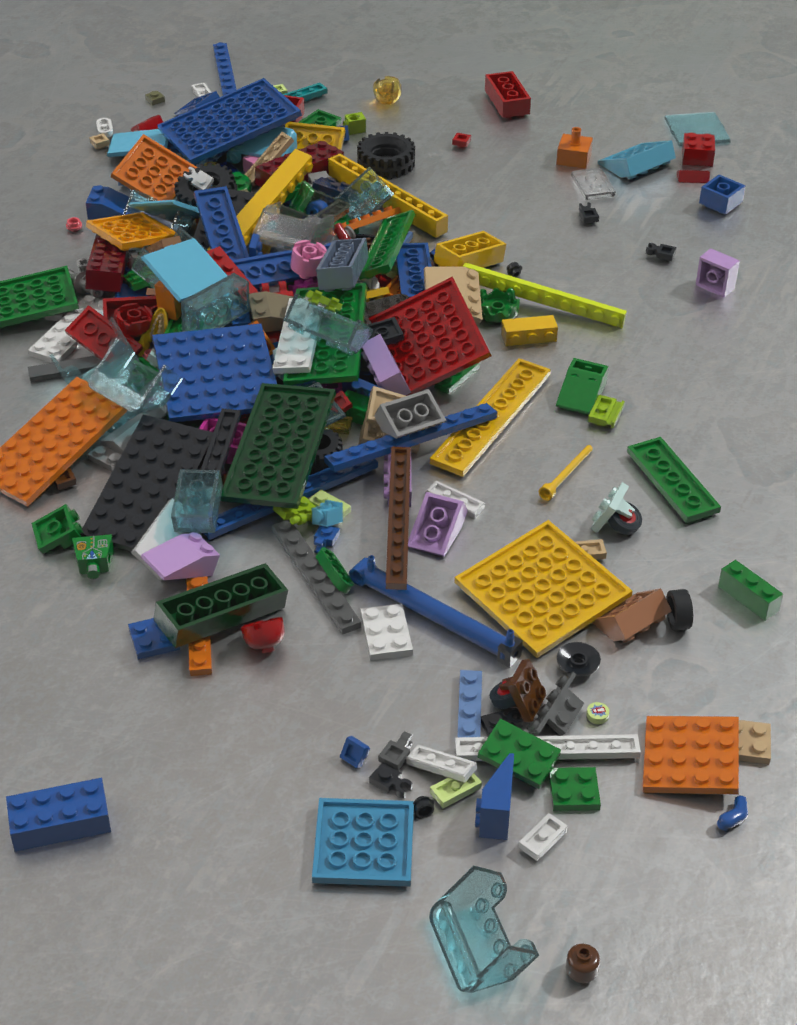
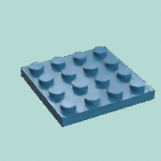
(363, 842)

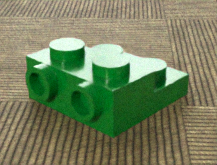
(57, 529)

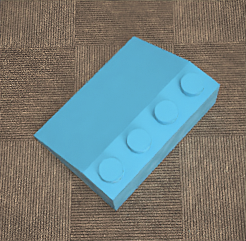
(639, 158)

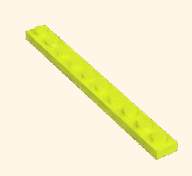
(551, 297)

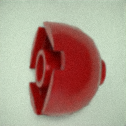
(134, 319)
(264, 634)

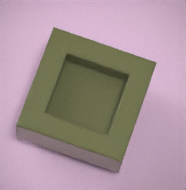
(155, 97)

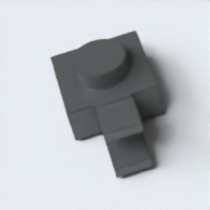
(396, 752)

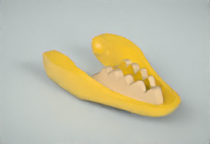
(158, 326)

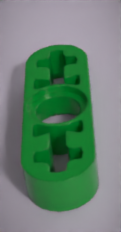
(334, 570)

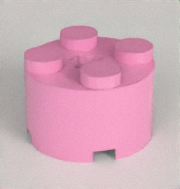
(306, 258)

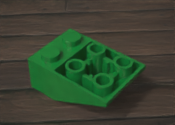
(582, 386)

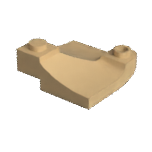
(370, 428)

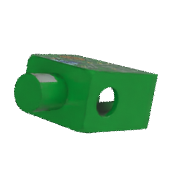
(93, 554)

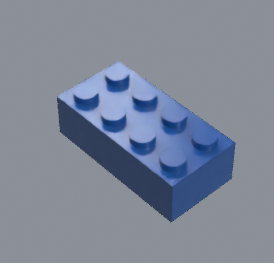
(58, 814)

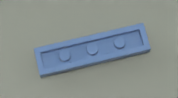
(470, 703)

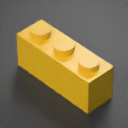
(529, 330)

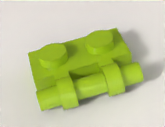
(297, 516)

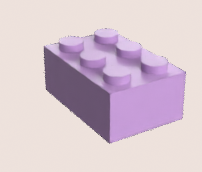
(384, 366)

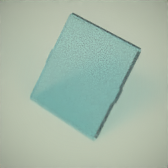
(697, 123)

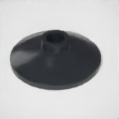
(578, 658)

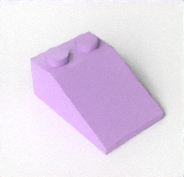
(437, 524)
(183, 557)

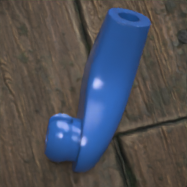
(735, 816)

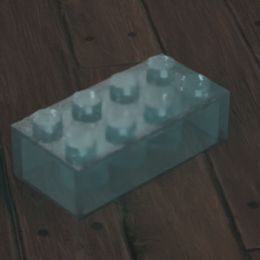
(216, 304)

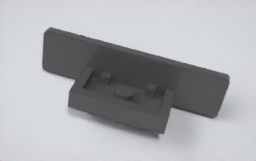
(559, 710)

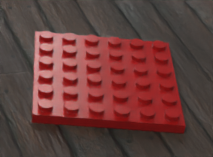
(437, 336)

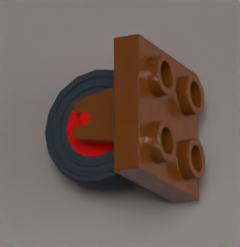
(520, 691)

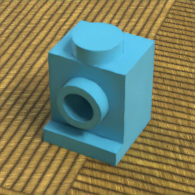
(328, 513)

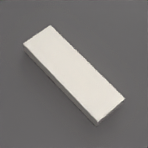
(472, 504)
(441, 763)

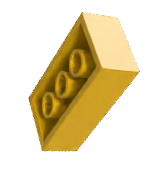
(476, 249)

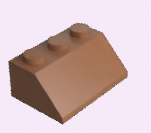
(634, 615)

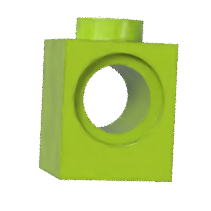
(356, 123)

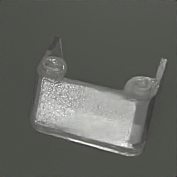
(285, 231)

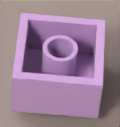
(717, 272)

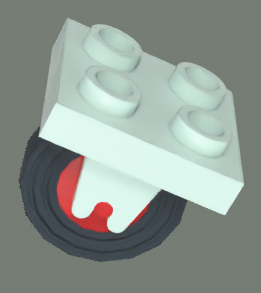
(618, 513)

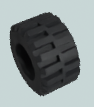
(329, 444)

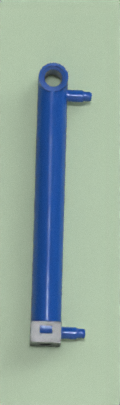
(506, 648)

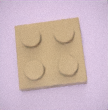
(754, 742)

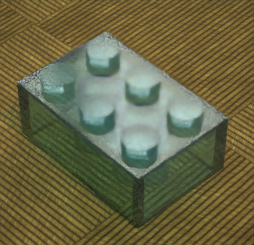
(365, 194)
(197, 501)

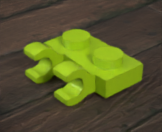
(317, 298)

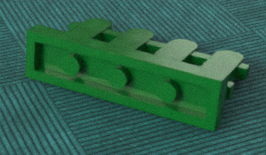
(302, 197)

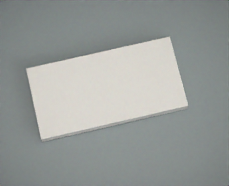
(158, 533)

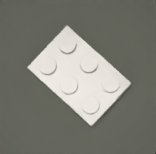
(386, 632)

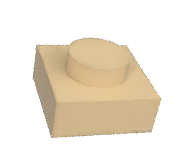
(99, 141)

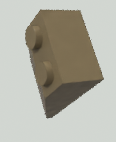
(268, 309)

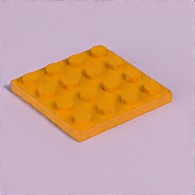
(130, 230)

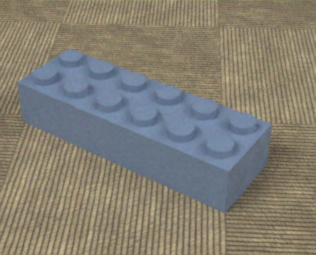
(342, 264)

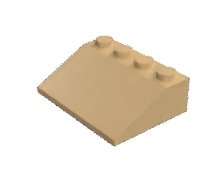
(467, 282)

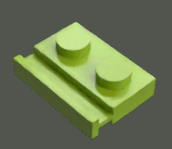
(606, 411)

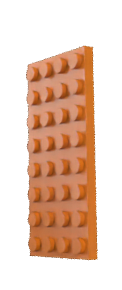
(54, 440)

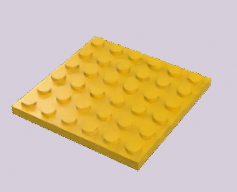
(543, 587)

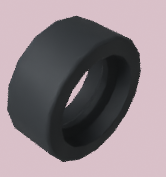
(682, 609)

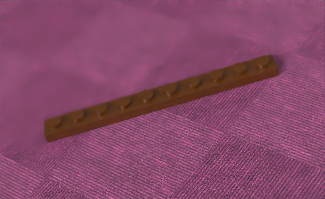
(398, 519)

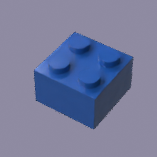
(722, 194)

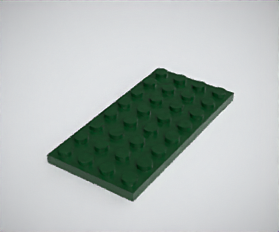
(278, 446)

